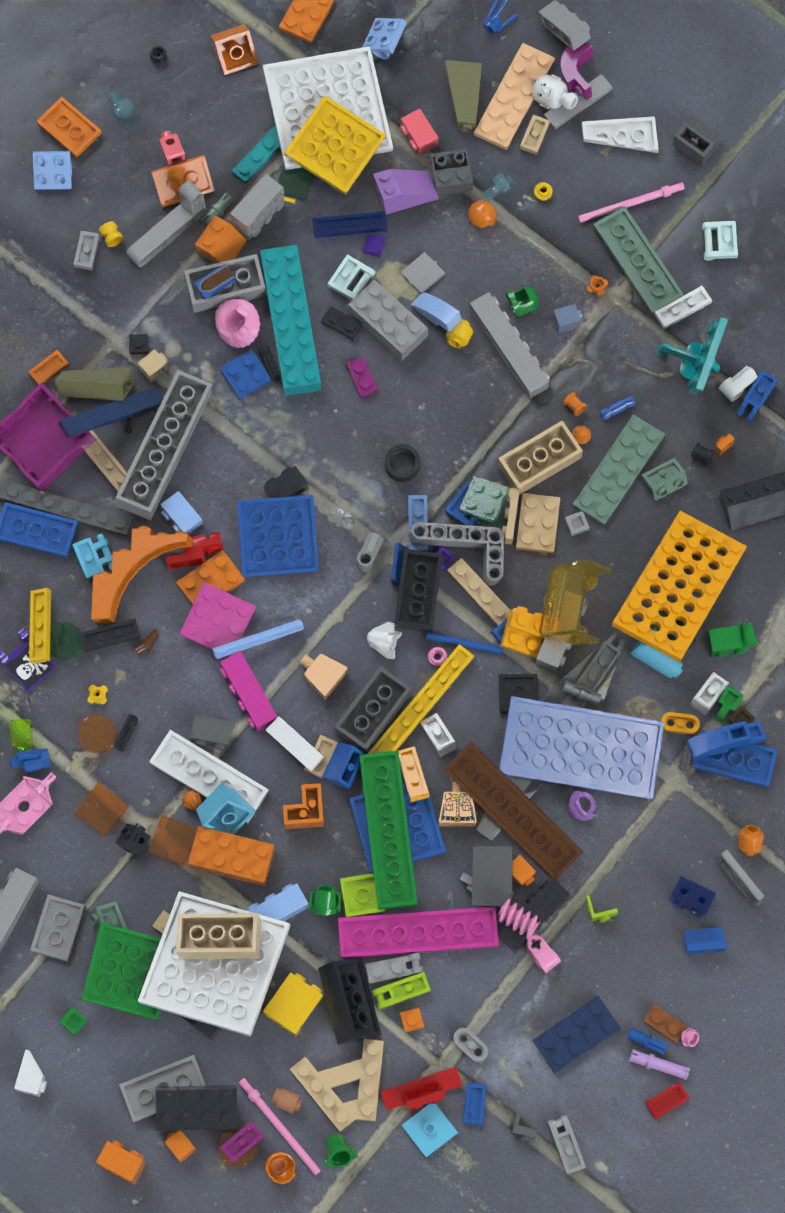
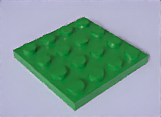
(120, 970)

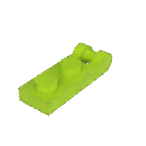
(402, 990)

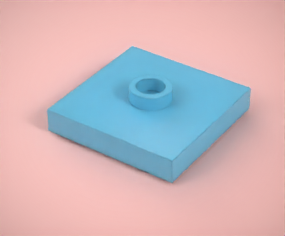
(429, 1129)

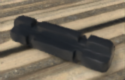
(269, 362)
(126, 732)

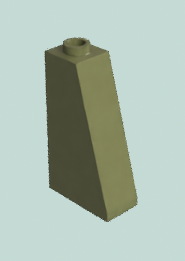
(464, 90)
(96, 383)

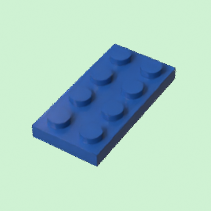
(37, 530)
(744, 763)

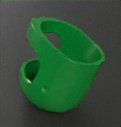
(523, 301)

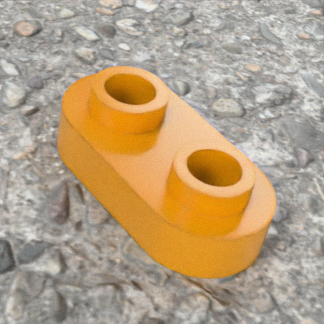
(680, 721)

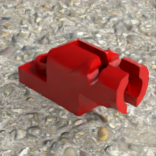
(195, 554)

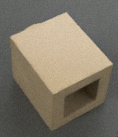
(153, 365)

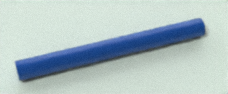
(465, 643)

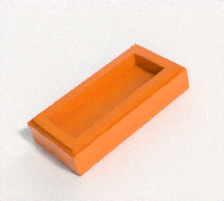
(48, 368)

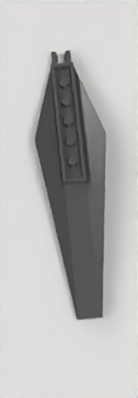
(595, 674)

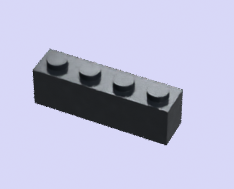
(543, 905)

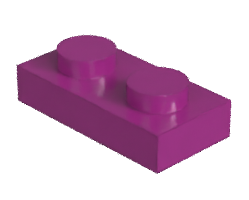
(362, 377)
(242, 1142)

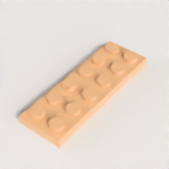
(513, 97)

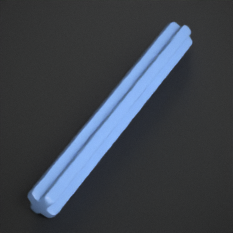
(257, 639)

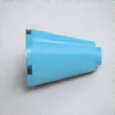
(656, 659)

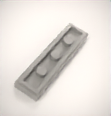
(561, 115)

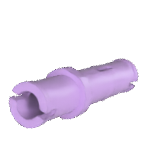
(659, 1064)

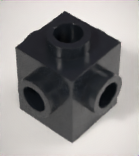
(133, 839)

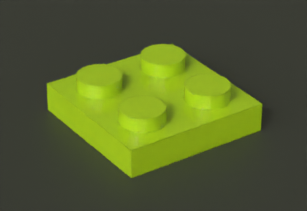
(359, 895)

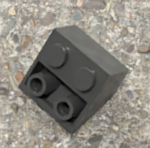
(697, 141)
(451, 172)

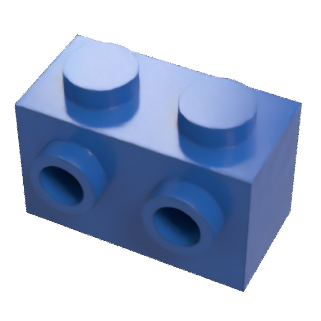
(343, 765)

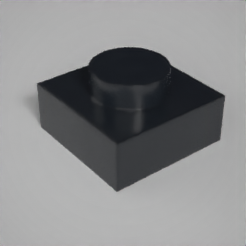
(138, 344)

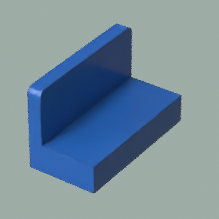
(704, 941)

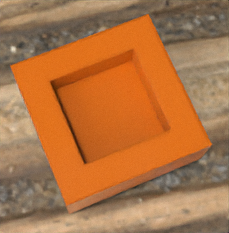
(723, 444)
(412, 1020)

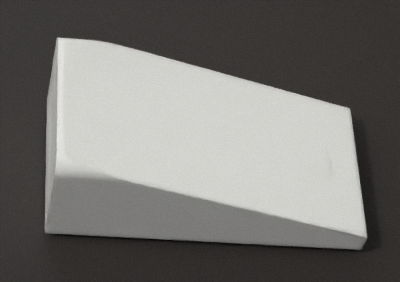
(709, 693)
(438, 735)

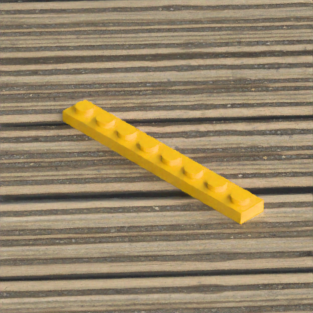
(424, 701)

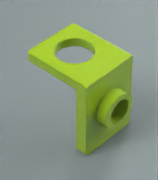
(602, 916)

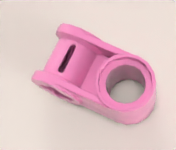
(543, 956)

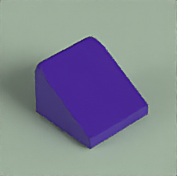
(375, 245)
(447, 556)

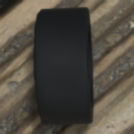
(402, 477)

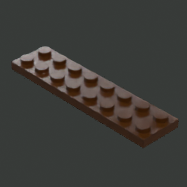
(513, 810)

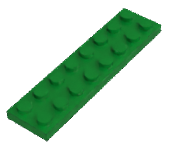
(388, 830)

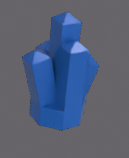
(31, 760)

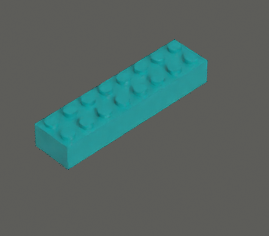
(290, 320)

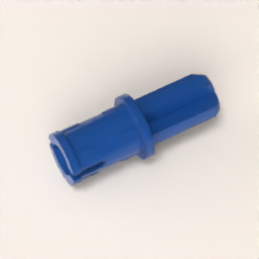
(647, 1041)

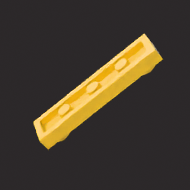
(40, 625)

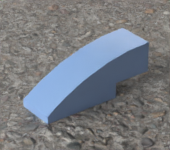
(437, 311)

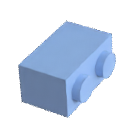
(180, 514)

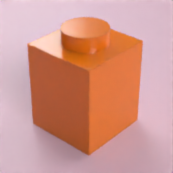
(522, 872)
(179, 1145)

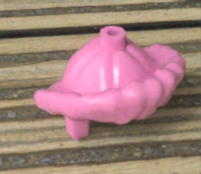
(237, 322)

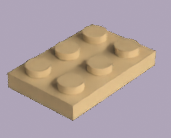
(538, 523)

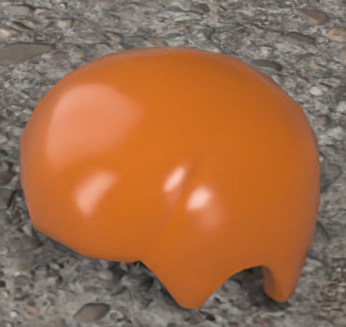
(482, 214)
(280, 1167)

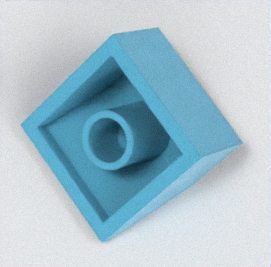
(224, 810)

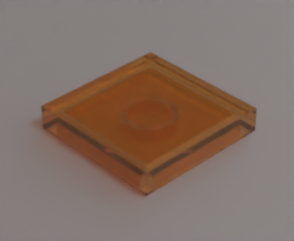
(101, 809)
(173, 840)

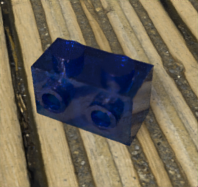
(692, 897)

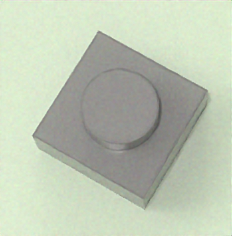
(577, 523)

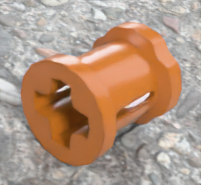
(574, 404)

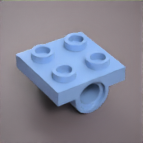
(384, 36)
(52, 170)

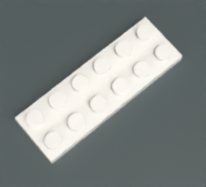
(203, 771)

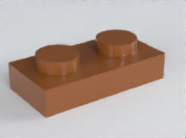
(664, 1023)

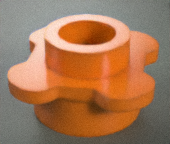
(597, 281)

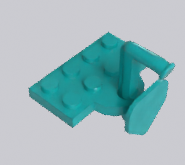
(698, 359)

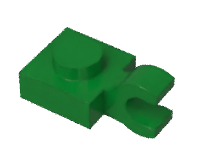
(729, 701)

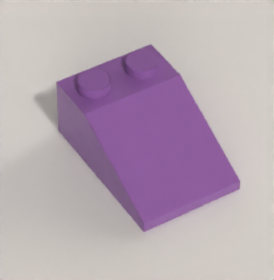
(403, 189)

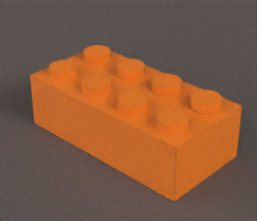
(231, 856)

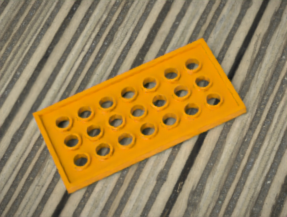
(701, 606)

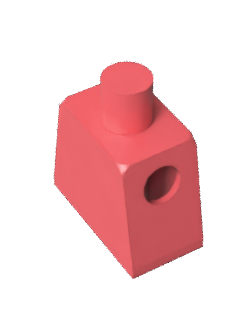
(171, 148)

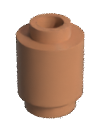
(286, 1100)

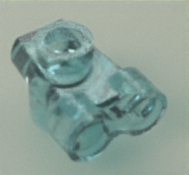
(123, 107)
(500, 185)

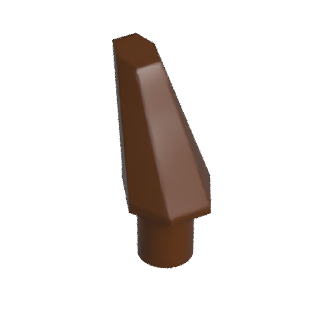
(148, 642)

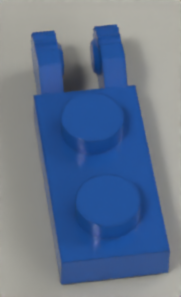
(758, 394)

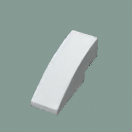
(294, 743)

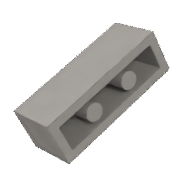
(564, 24)

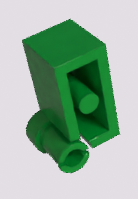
(731, 640)

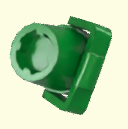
(325, 900)
(338, 1152)

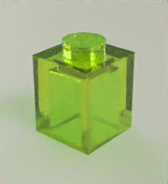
(21, 733)

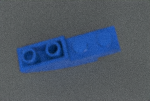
(725, 738)

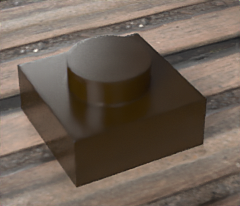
(741, 715)

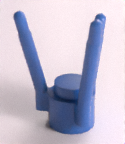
(492, 22)

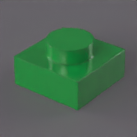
(73, 1021)

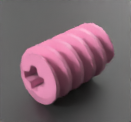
(518, 919)

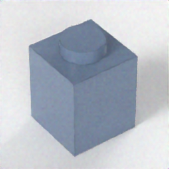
(567, 318)

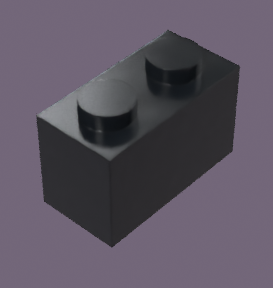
(288, 484)

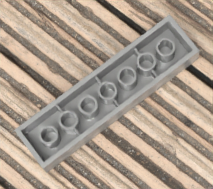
(163, 445)

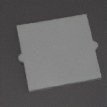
(422, 273)

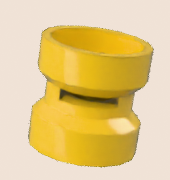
(110, 233)

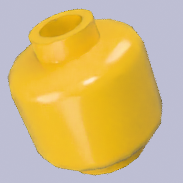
(460, 334)

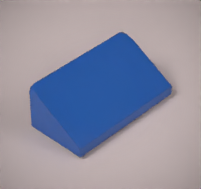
(397, 563)

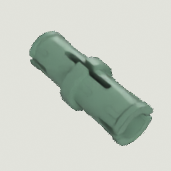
(217, 209)

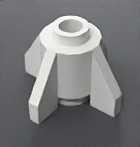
(384, 639)

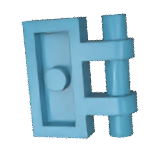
(88, 556)

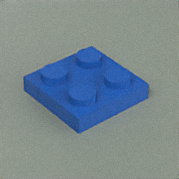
(245, 374)

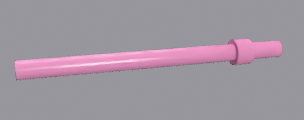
(665, 191)
(254, 1096)

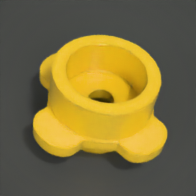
(101, 699)

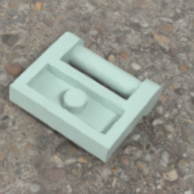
(725, 237)
(346, 274)

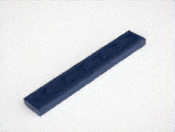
(111, 412)

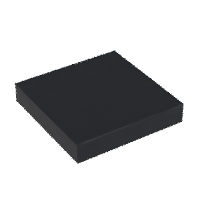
(518, 686)

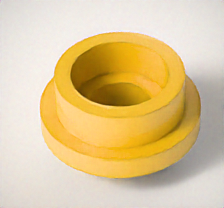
(543, 196)

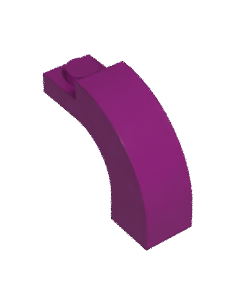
(570, 65)

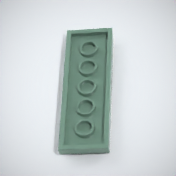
(638, 260)
(618, 470)

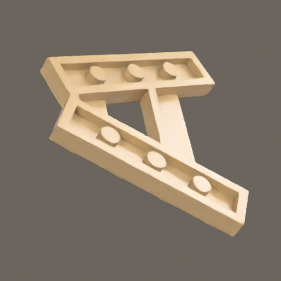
(320, 1084)

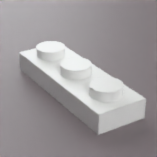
(683, 307)

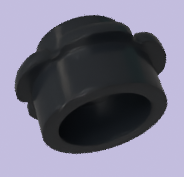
(158, 50)

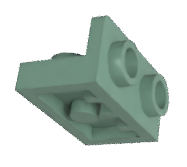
(665, 478)
(107, 914)

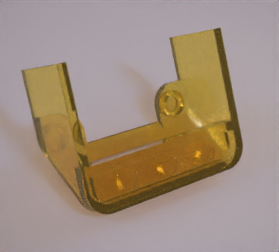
(565, 601)

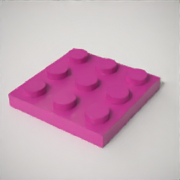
(216, 618)

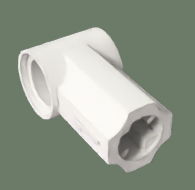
(735, 386)

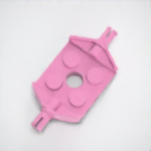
(30, 791)

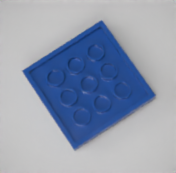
(277, 536)
(422, 828)

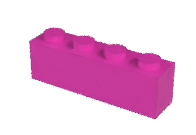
(248, 691)

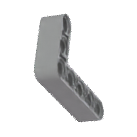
(170, 227)
(466, 540)

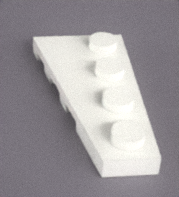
(623, 133)

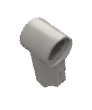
(369, 551)

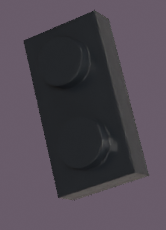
(341, 323)

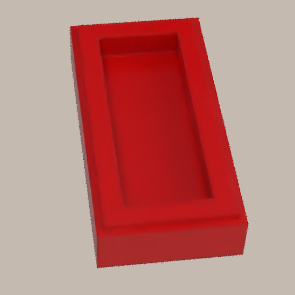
(667, 1100)

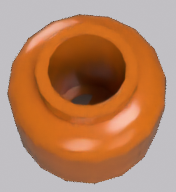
(750, 840)

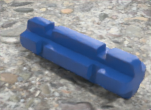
(617, 407)

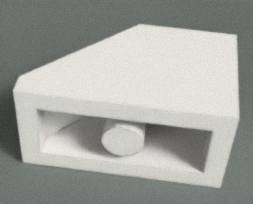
(30, 1077)

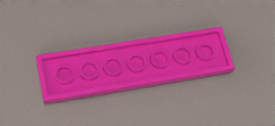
(418, 932)

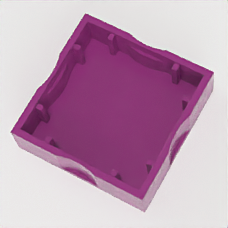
(37, 442)

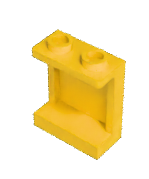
(293, 1003)

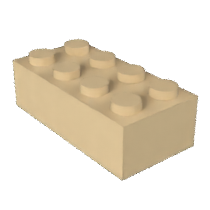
(540, 457)
(218, 936)

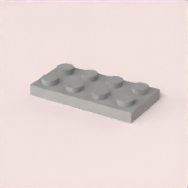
(140, 1091)

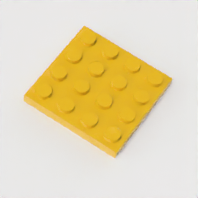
(335, 145)

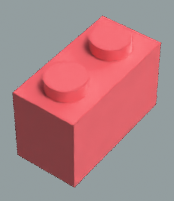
(419, 132)

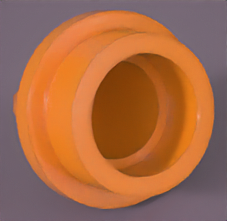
(581, 434)
(192, 800)

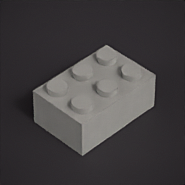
(258, 207)

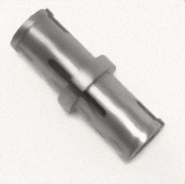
(581, 692)

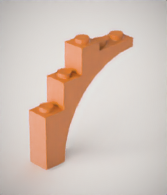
(125, 564)

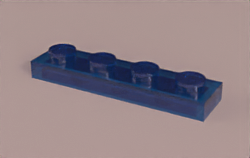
(350, 224)

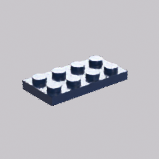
(576, 1034)

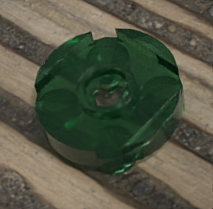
(75, 641)

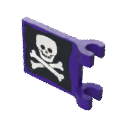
(19, 666)

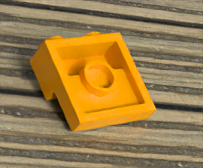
(522, 632)

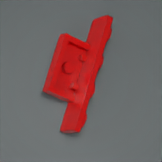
(422, 1090)

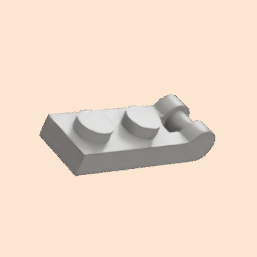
(393, 968)
(566, 1145)

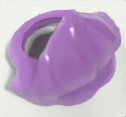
(575, 807)

